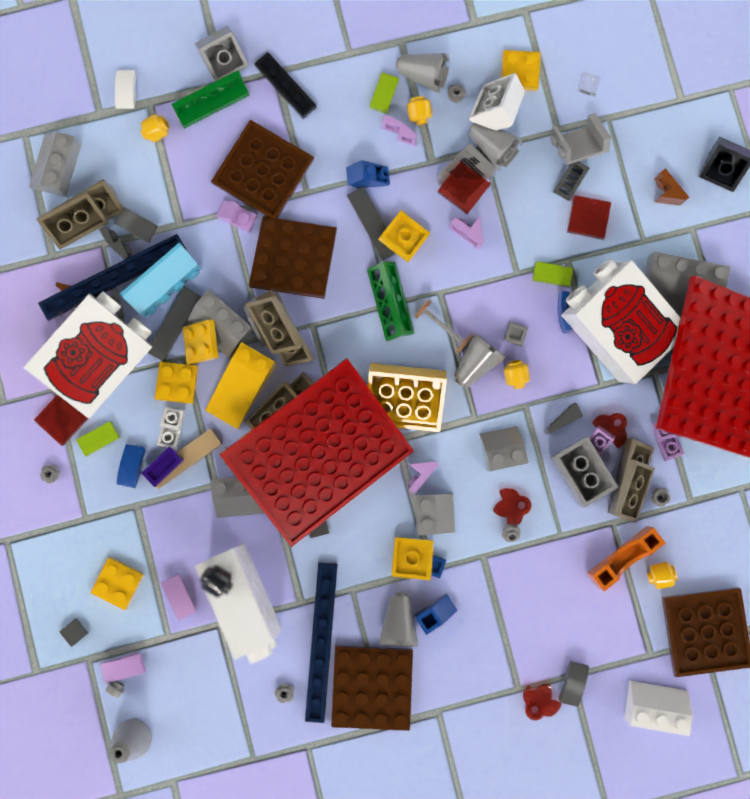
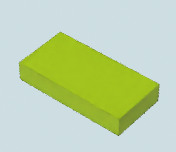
(384, 93)
(552, 274)
(98, 438)

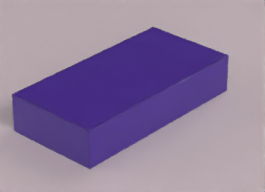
(162, 466)

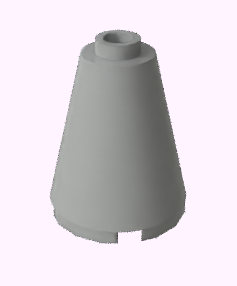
(425, 69)
(497, 145)
(477, 361)
(399, 623)
(130, 741)

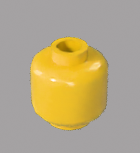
(419, 110)
(154, 128)
(516, 374)
(662, 575)

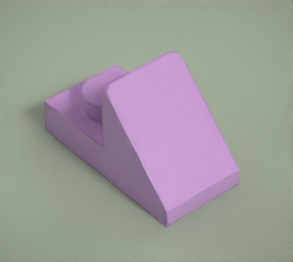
(235, 215)
(472, 235)
(425, 470)

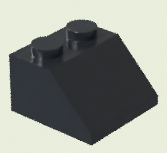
(726, 164)

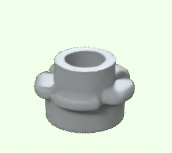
(456, 97)
(55, 473)
(665, 497)
(511, 533)
(115, 688)
(284, 688)

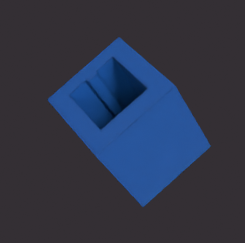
(367, 175)
(435, 614)

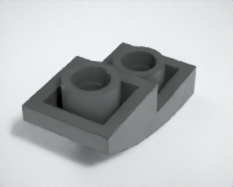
(136, 224)
(117, 245)
(575, 683)

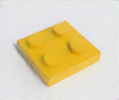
(525, 65)
(404, 236)
(200, 342)
(176, 382)
(412, 558)
(117, 583)

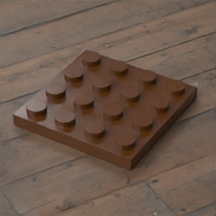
(262, 170)
(293, 257)
(707, 632)
(372, 688)

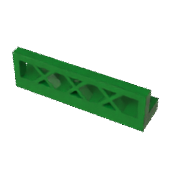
(210, 99)
(393, 298)

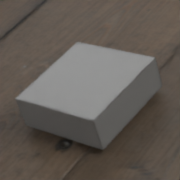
(515, 334)

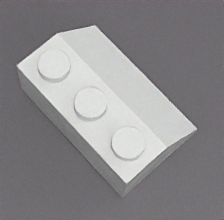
(498, 103)
(658, 708)

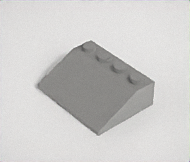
(672, 276)

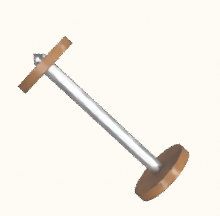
(423, 309)

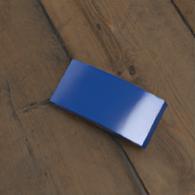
(561, 308)
(129, 467)

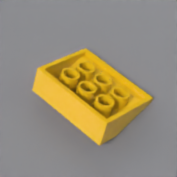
(409, 395)

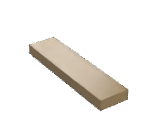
(193, 453)

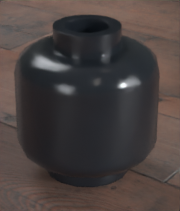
(216, 581)

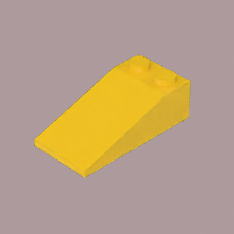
(240, 385)

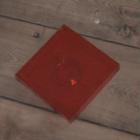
(463, 188)
(589, 217)
(60, 420)

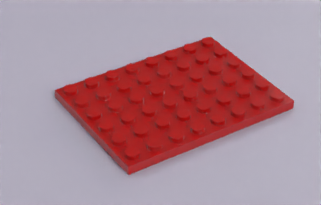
(710, 370)
(317, 452)

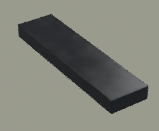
(285, 85)

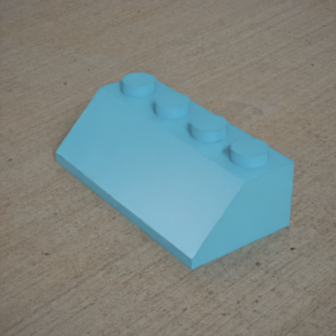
(161, 281)

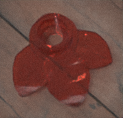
(607, 423)
(509, 507)
(542, 699)

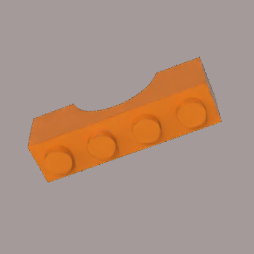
(636, 548)

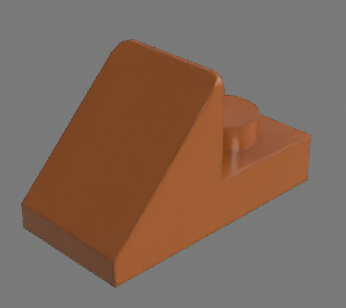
(673, 192)

